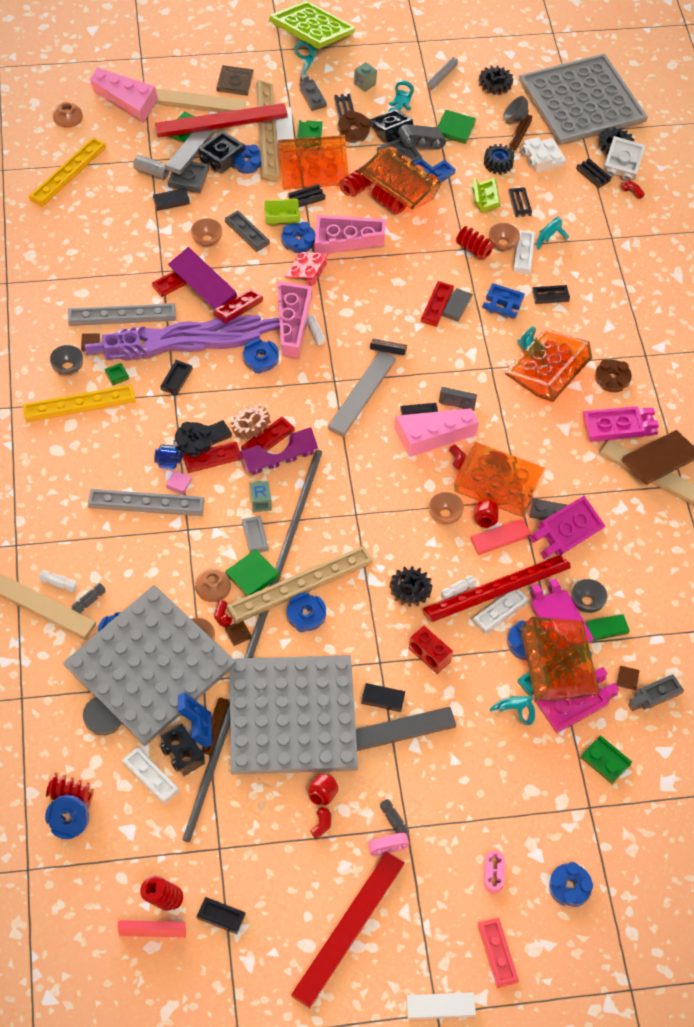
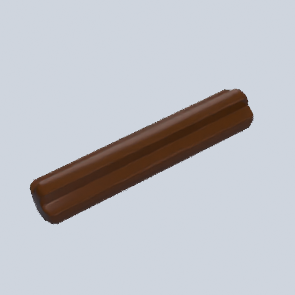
(520, 132)
(216, 722)

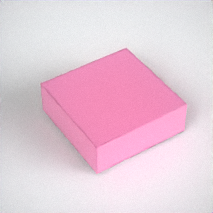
(178, 482)

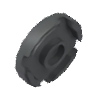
(99, 718)

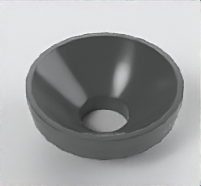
(516, 110)
(66, 354)
(591, 589)

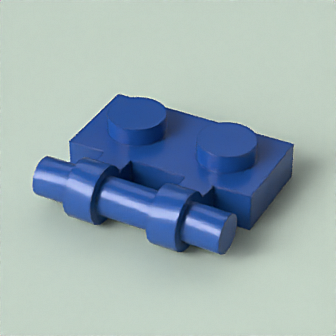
(506, 297)

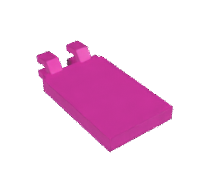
(620, 423)
(568, 527)
(556, 604)
(568, 712)

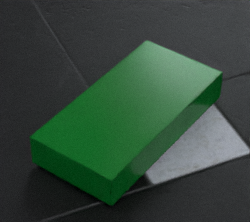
(608, 627)

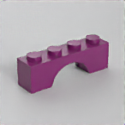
(299, 443)

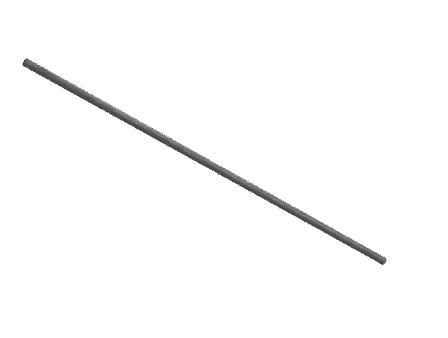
(251, 650)

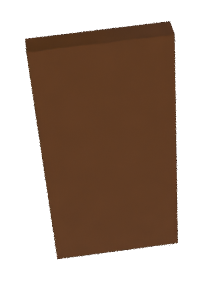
(660, 457)

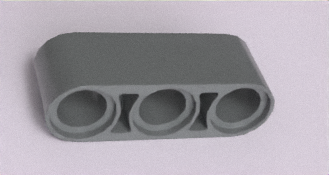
(421, 136)

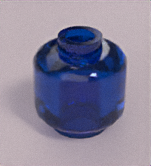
(167, 456)

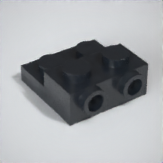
(389, 124)
(221, 151)

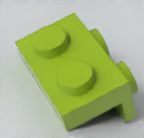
(486, 194)
(281, 211)

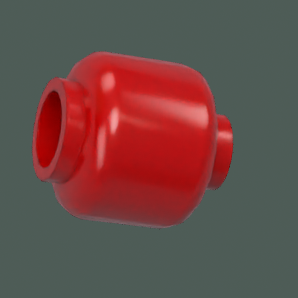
(486, 513)
(322, 789)

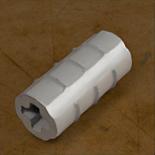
(150, 167)

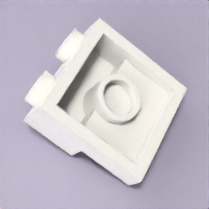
(543, 154)
(624, 158)

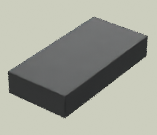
(457, 304)

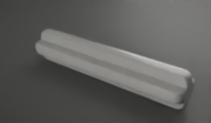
(442, 72)

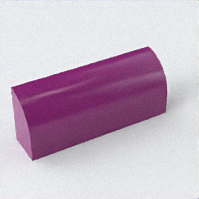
(202, 278)

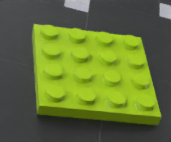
(312, 24)

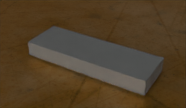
(247, 231)

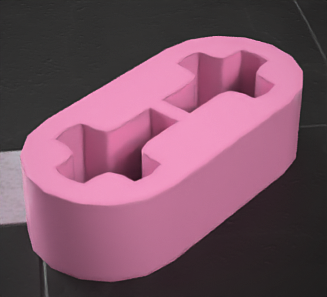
(388, 843)
(489, 872)

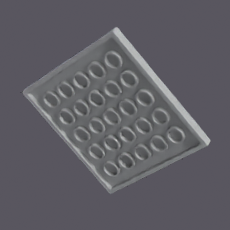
(582, 98)
(146, 662)
(292, 715)

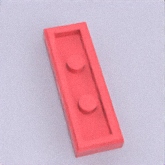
(500, 536)
(152, 928)
(498, 953)

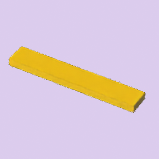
(67, 172)
(78, 403)

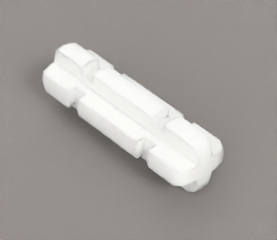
(316, 330)
(58, 580)
(458, 587)

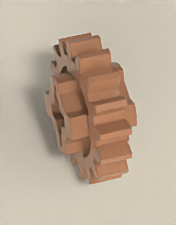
(250, 421)

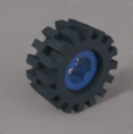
(500, 152)

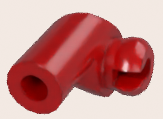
(634, 187)
(324, 822)

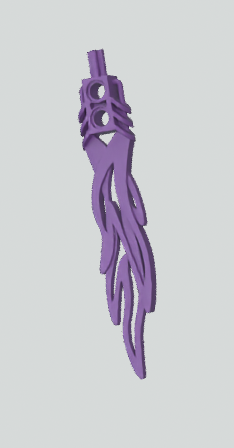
(182, 337)

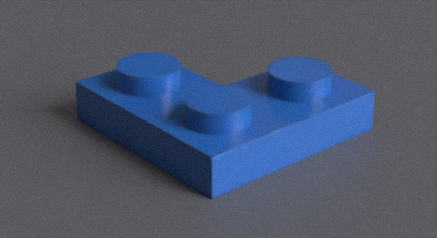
(441, 170)
(199, 717)

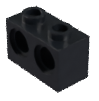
(186, 748)

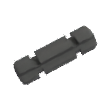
(88, 598)
(393, 817)

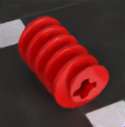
(354, 183)
(388, 200)
(473, 243)
(61, 787)
(161, 893)

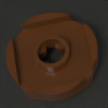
(354, 118)
(616, 367)

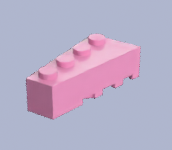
(125, 92)
(348, 233)
(293, 314)
(434, 429)

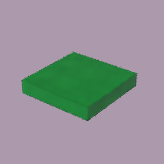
(456, 126)
(252, 573)

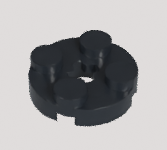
(189, 430)

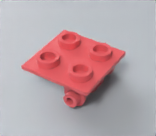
(308, 266)

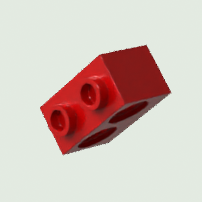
(430, 649)

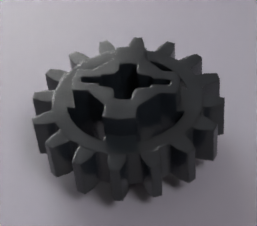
(496, 80)
(606, 138)
(412, 584)

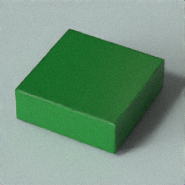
(116, 374)

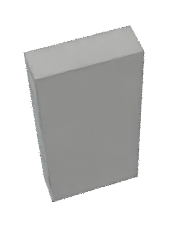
(255, 534)

